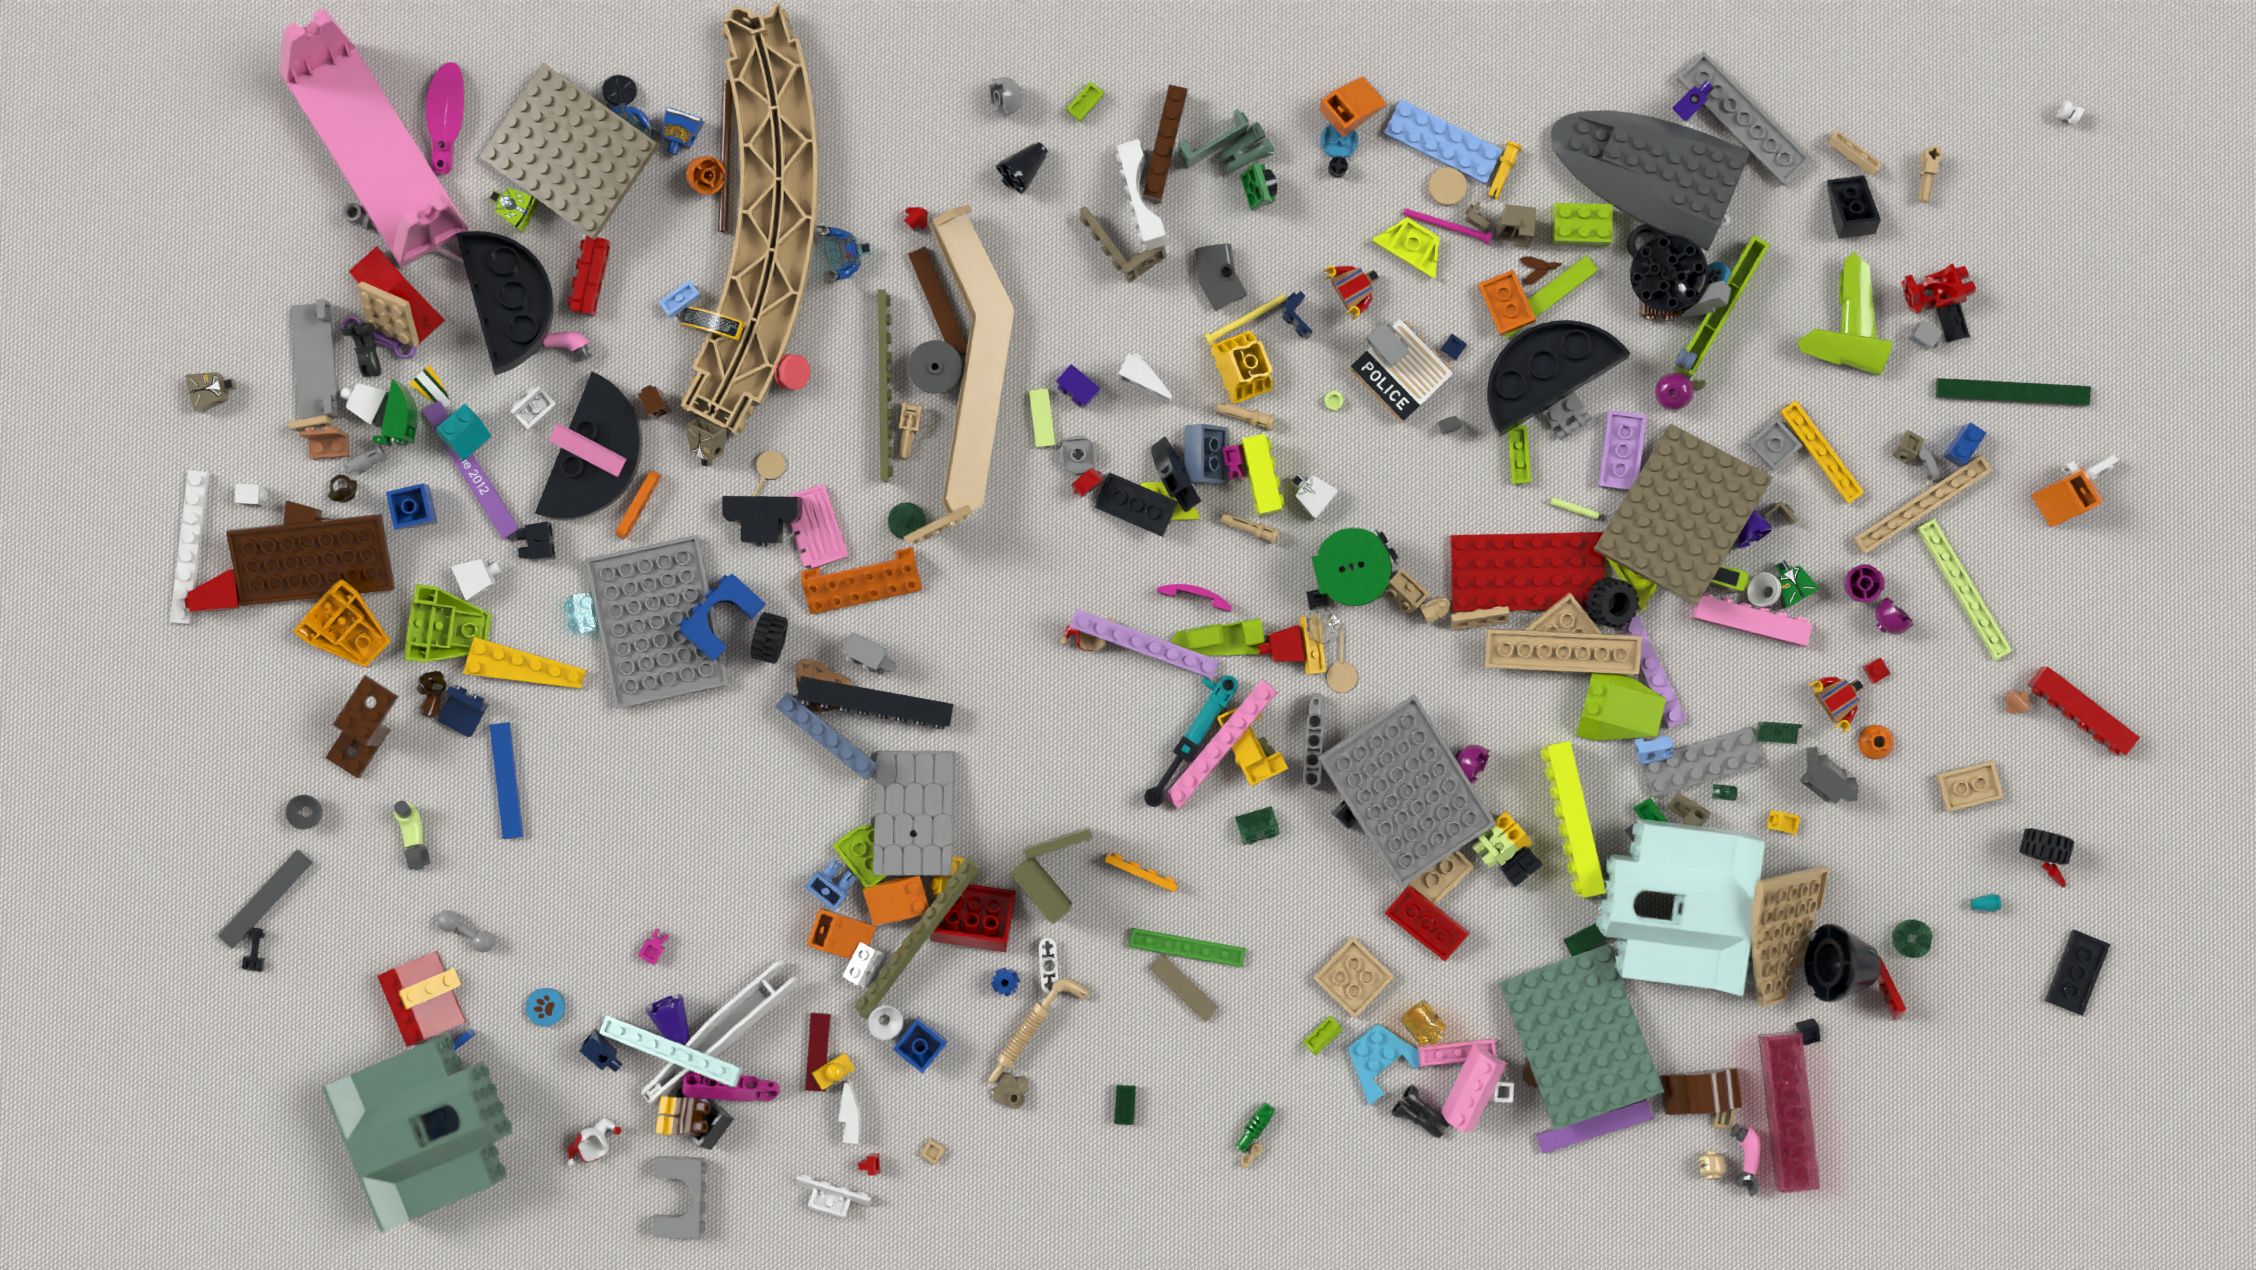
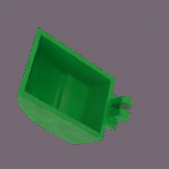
(400, 417)

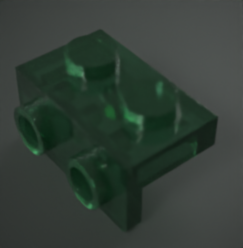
(1257, 825)

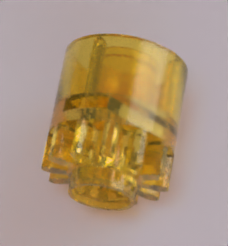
(1423, 1023)

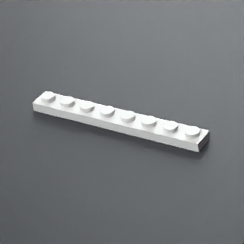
(189, 544)

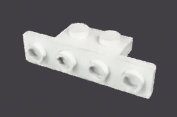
(831, 1199)

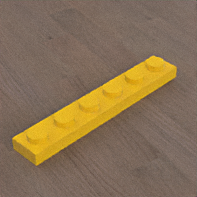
(1821, 452)

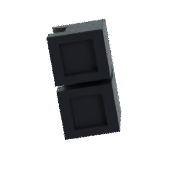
(537, 550)
(1513, 871)

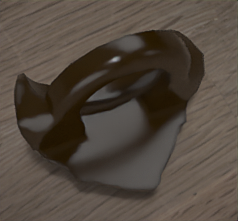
(343, 494)
(428, 679)

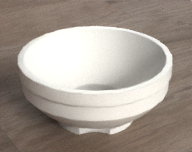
(1757, 587)
(891, 1028)

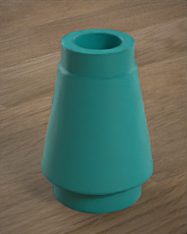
(1987, 903)

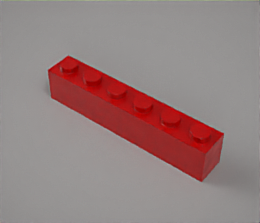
(2083, 711)

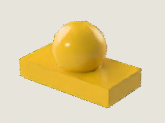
(833, 1071)

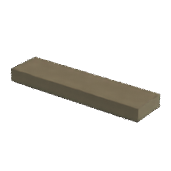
(1183, 987)

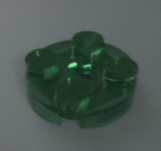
(1901, 935)

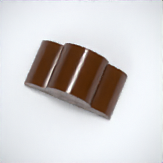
(1701, 1091)

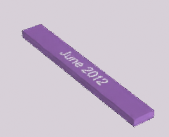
(477, 479)

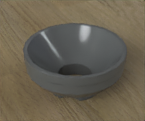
(294, 812)

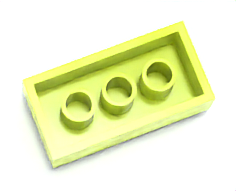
(1261, 475)

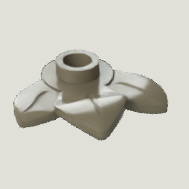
(1008, 1088)

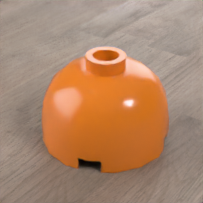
(705, 174)

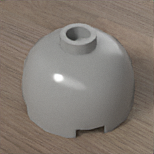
(1005, 95)

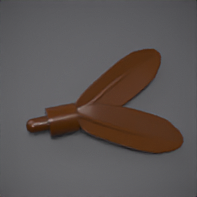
(1541, 268)

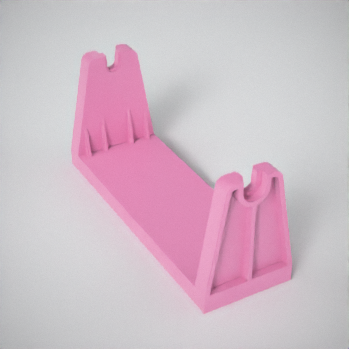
(367, 139)

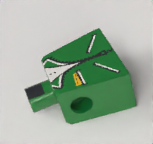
(1794, 584)

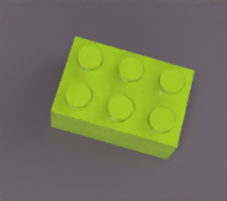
(1581, 224)

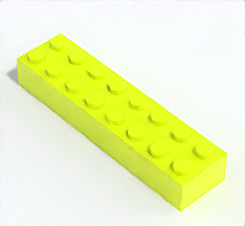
(1573, 819)

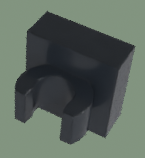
(1315, 599)

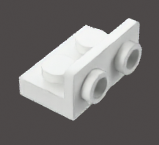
(863, 965)

